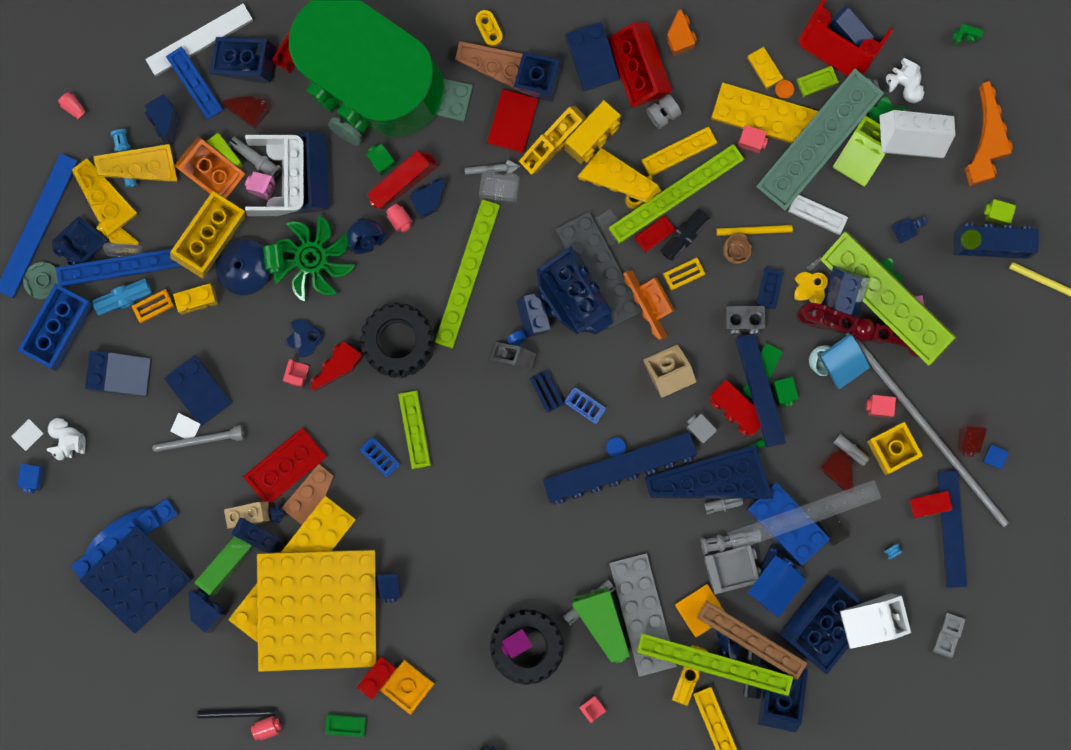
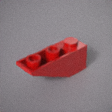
(341, 364)

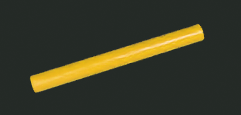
(754, 230)

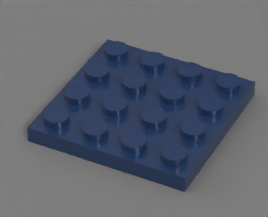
(135, 579)

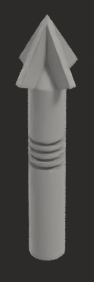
(509, 167)

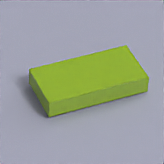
(817, 81)

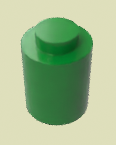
(273, 258)

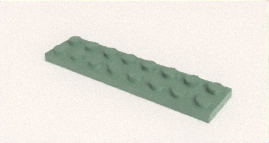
(819, 139)

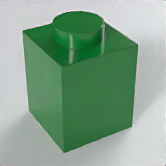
(380, 159)
(785, 392)

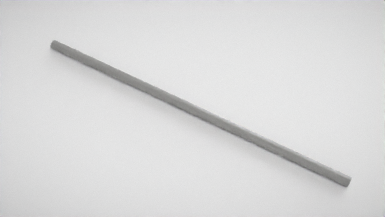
(930, 432)

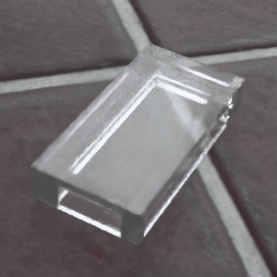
(121, 250)

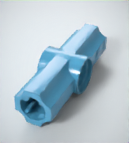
(122, 297)

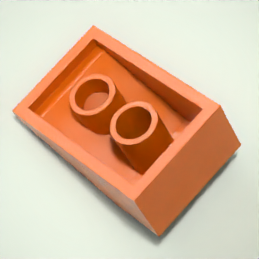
(209, 168)

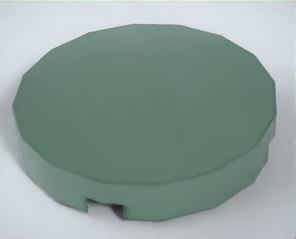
(345, 131)
(40, 280)

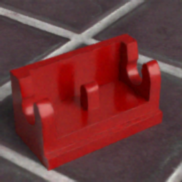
(283, 57)

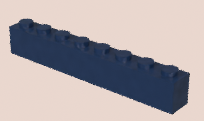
(619, 468)

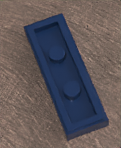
(257, 536)

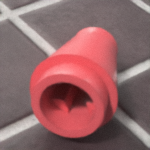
(72, 105)

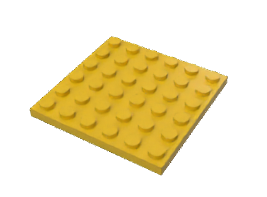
(316, 610)

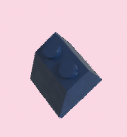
(538, 76)
(845, 291)

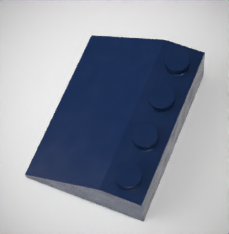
(818, 625)

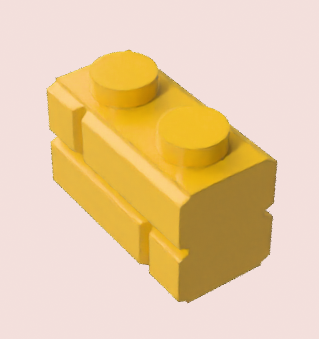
(195, 299)

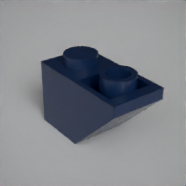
(428, 199)

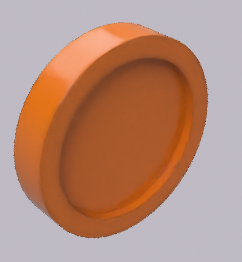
(784, 89)

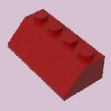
(639, 64)

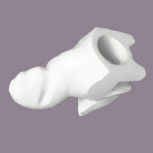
(909, 77)
(69, 439)

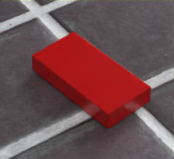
(655, 234)
(931, 504)

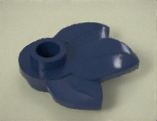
(301, 338)

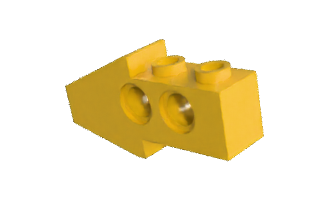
(552, 140)

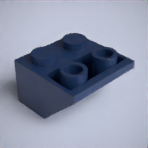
(163, 115)
(204, 612)

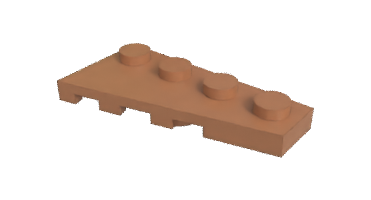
(492, 62)

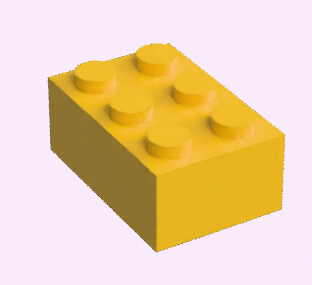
(593, 133)

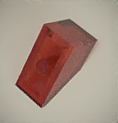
(248, 109)
(970, 440)
(839, 470)

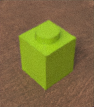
(999, 212)

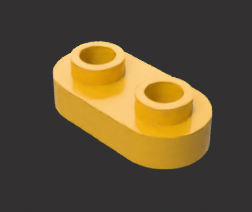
(489, 29)

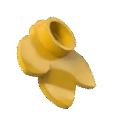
(808, 289)

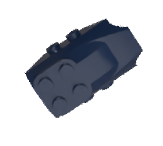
(573, 294)

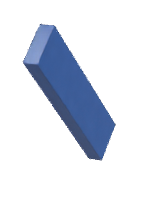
(194, 83)

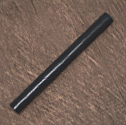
(236, 713)

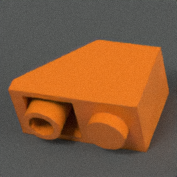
(679, 36)

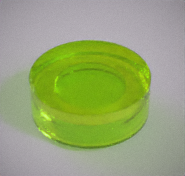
(971, 239)

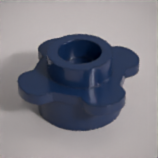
(276, 513)

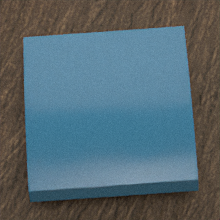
(844, 361)

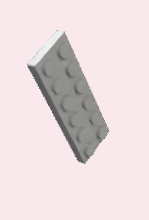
(640, 608)

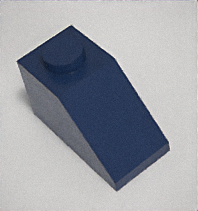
(389, 587)

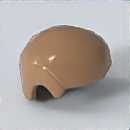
(737, 249)

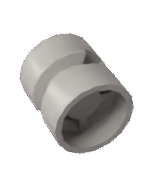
(669, 108)

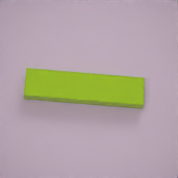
(414, 430)

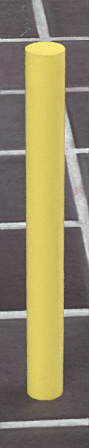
(1040, 278)

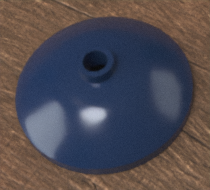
(251, 274)

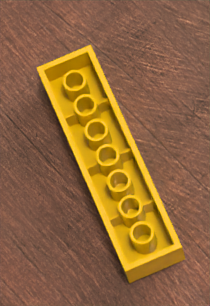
(318, 533)

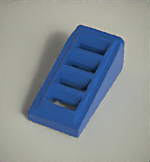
(574, 392)
(367, 445)

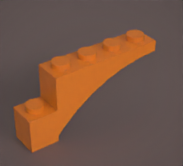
(993, 140)

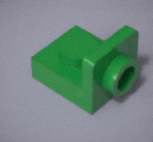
(967, 32)

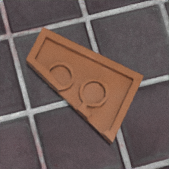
(309, 494)

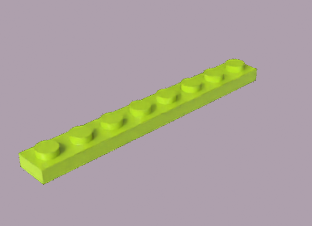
(676, 194)
(467, 274)
(714, 664)

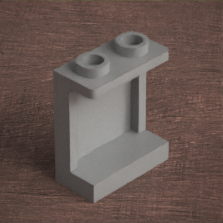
(732, 569)

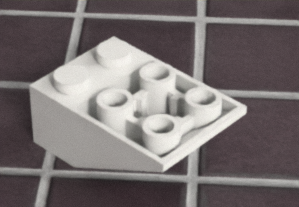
(875, 621)

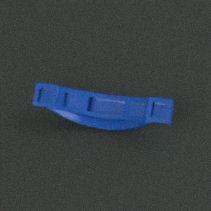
(146, 519)

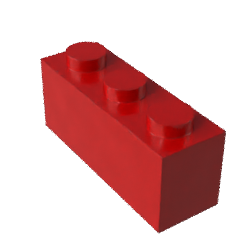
(736, 408)

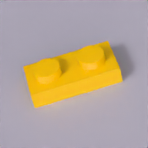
(765, 67)

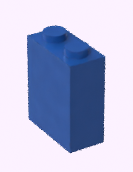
(777, 585)

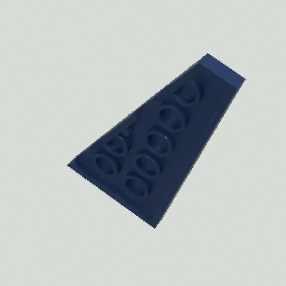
(724, 477)

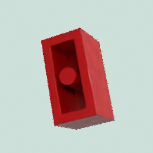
(376, 677)

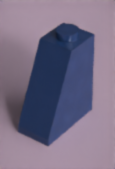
(850, 27)

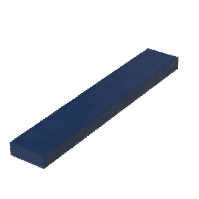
(760, 390)
(952, 531)

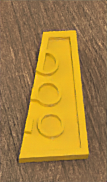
(143, 164)
(617, 176)
(107, 204)

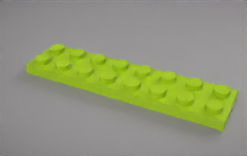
(891, 300)

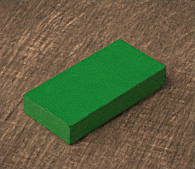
(345, 725)

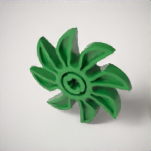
(321, 263)

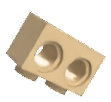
(254, 513)

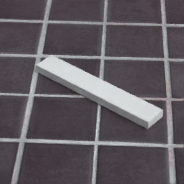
(201, 38)

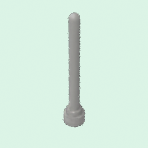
(235, 433)

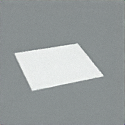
(185, 427)
(27, 434)

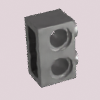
(744, 314)

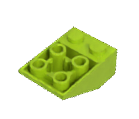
(861, 152)

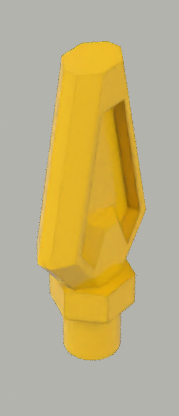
(120, 237)

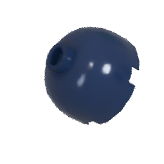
(365, 235)

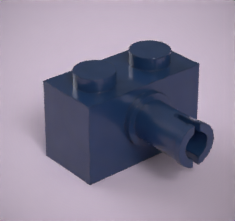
(534, 315)

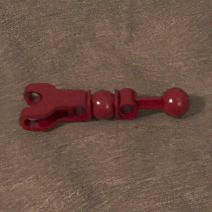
(861, 328)

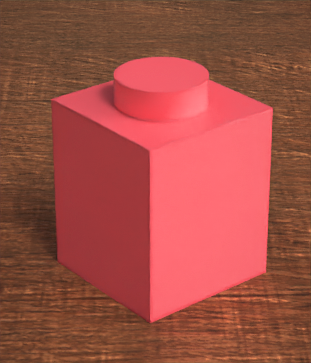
(753, 139)
(881, 406)

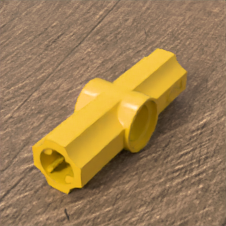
(684, 687)

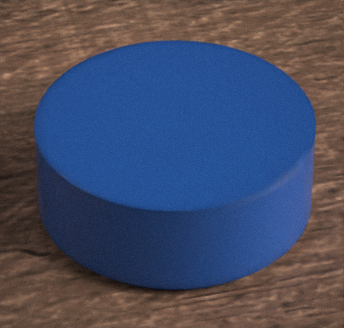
(517, 338)
(615, 447)

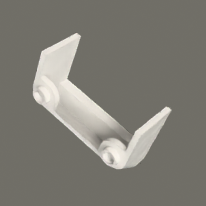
(291, 152)

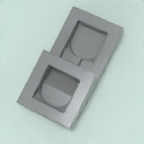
(949, 635)

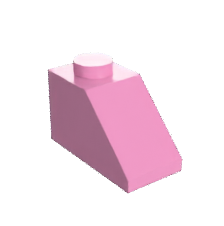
(260, 185)

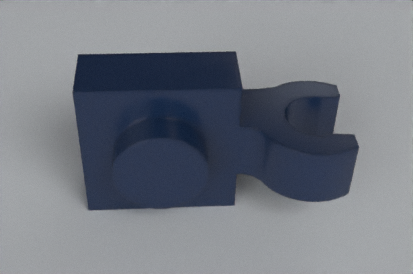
(906, 229)

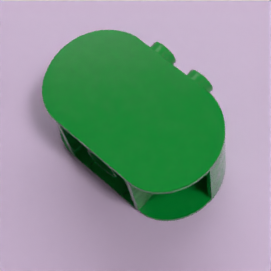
(365, 67)

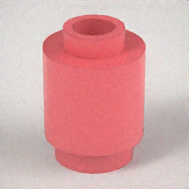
(399, 218)
(266, 728)

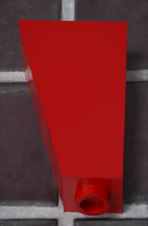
(402, 179)

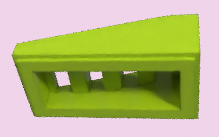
(222, 147)

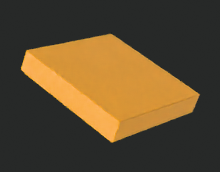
(692, 605)
(407, 687)

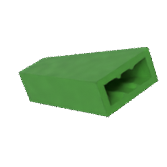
(223, 566)
(602, 621)

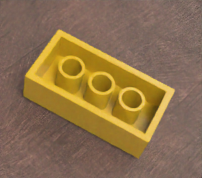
(207, 234)

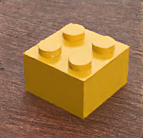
(894, 448)

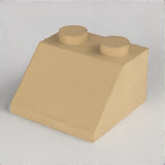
(670, 371)

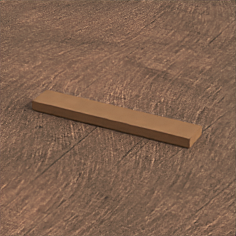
(751, 640)

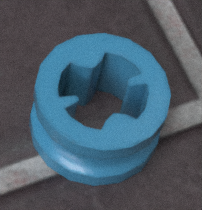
(893, 551)

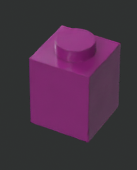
(516, 644)

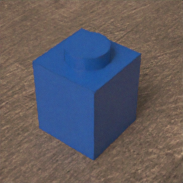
(30, 478)

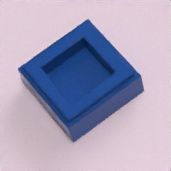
(995, 457)

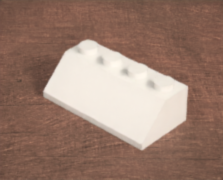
(916, 133)

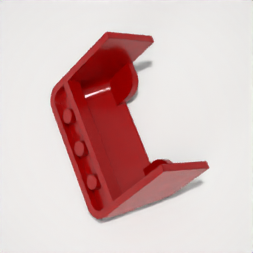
(833, 48)

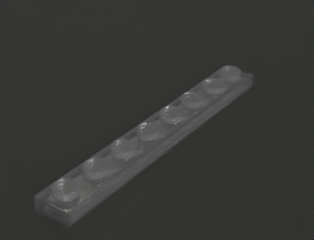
(804, 515)

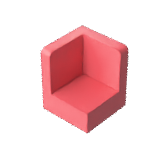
(296, 373)
(592, 709)

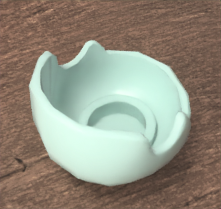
(815, 361)

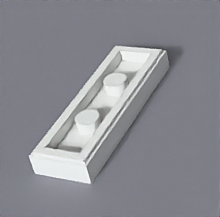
(818, 214)

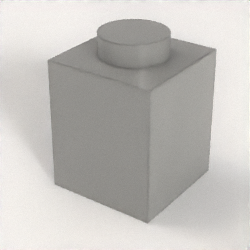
(700, 428)

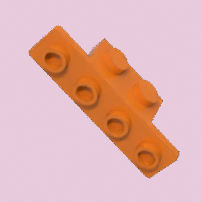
(652, 301)

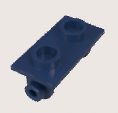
(727, 649)

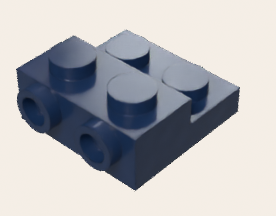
(78, 242)

